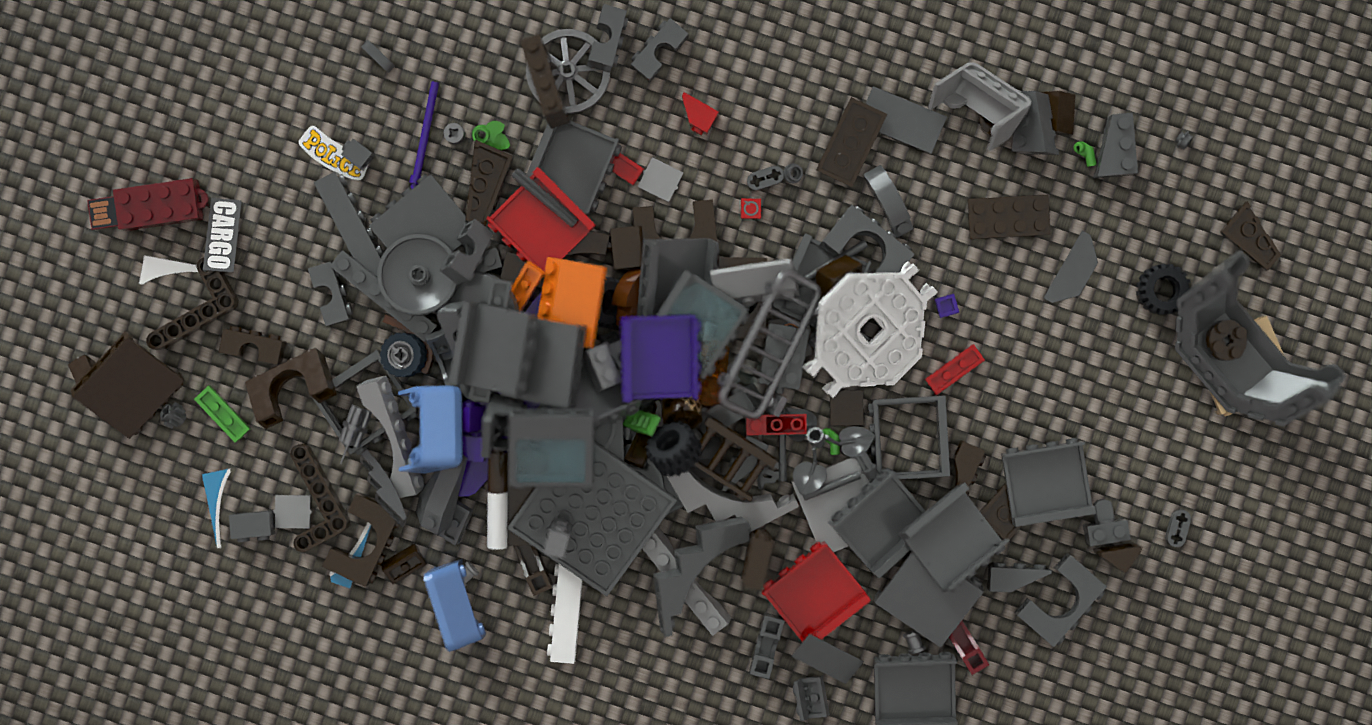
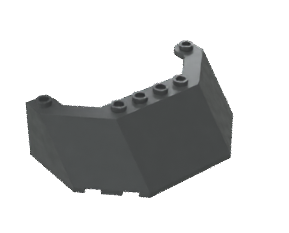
(1260, 380)

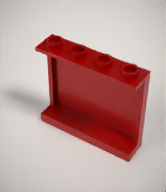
(537, 229)
(815, 593)

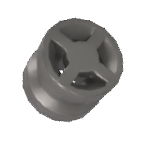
(456, 136)

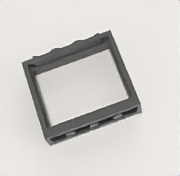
(346, 376)
(942, 435)

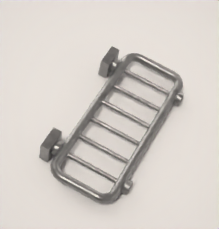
(770, 401)

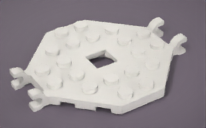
(896, 347)

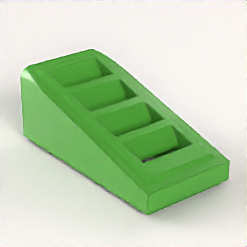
(642, 422)

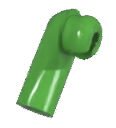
(1086, 151)
(834, 449)

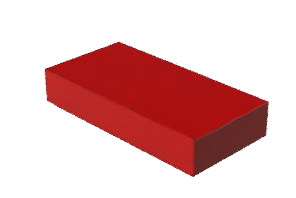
(626, 169)

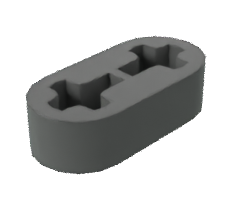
(383, 61)
(767, 182)
(1173, 526)

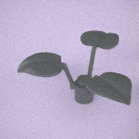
(812, 477)

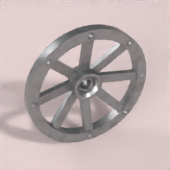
(568, 77)

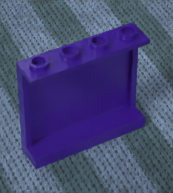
(660, 357)

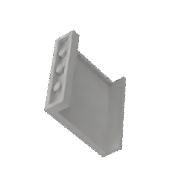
(822, 507)

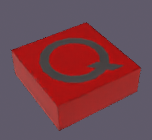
(750, 208)

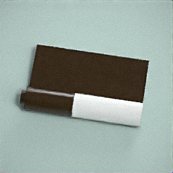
(503, 502)

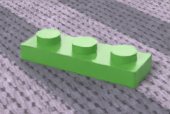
(222, 414)

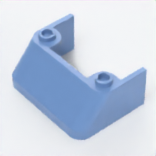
(439, 428)
(453, 606)

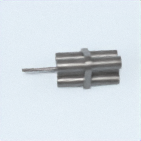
(354, 427)

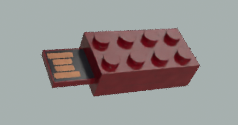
(149, 206)

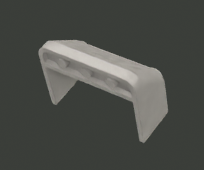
(986, 95)

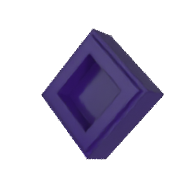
(946, 305)

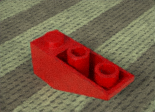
(772, 425)

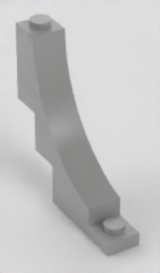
(722, 505)

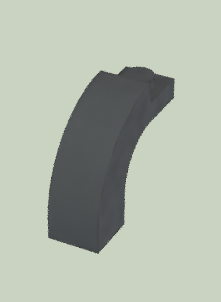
(889, 200)
(443, 354)

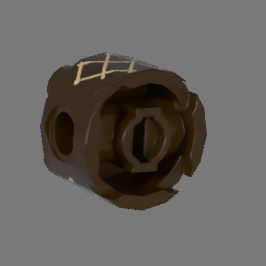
(683, 410)

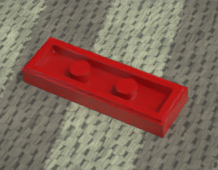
(954, 369)

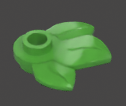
(494, 135)

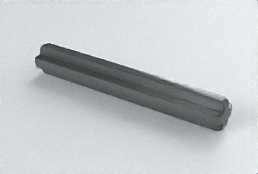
(544, 197)

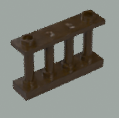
(747, 448)

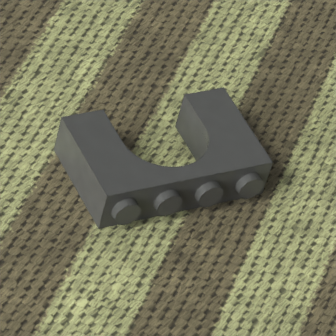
(856, 223)
(1087, 590)

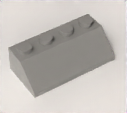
(748, 282)

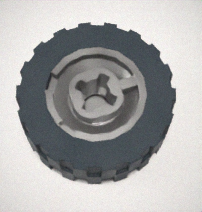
(403, 355)

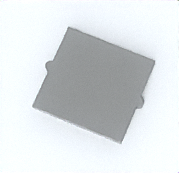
(660, 179)
(292, 511)

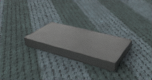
(907, 120)

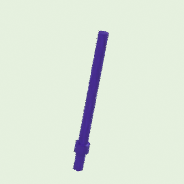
(424, 134)

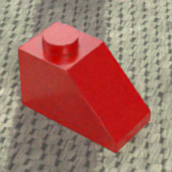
(699, 115)

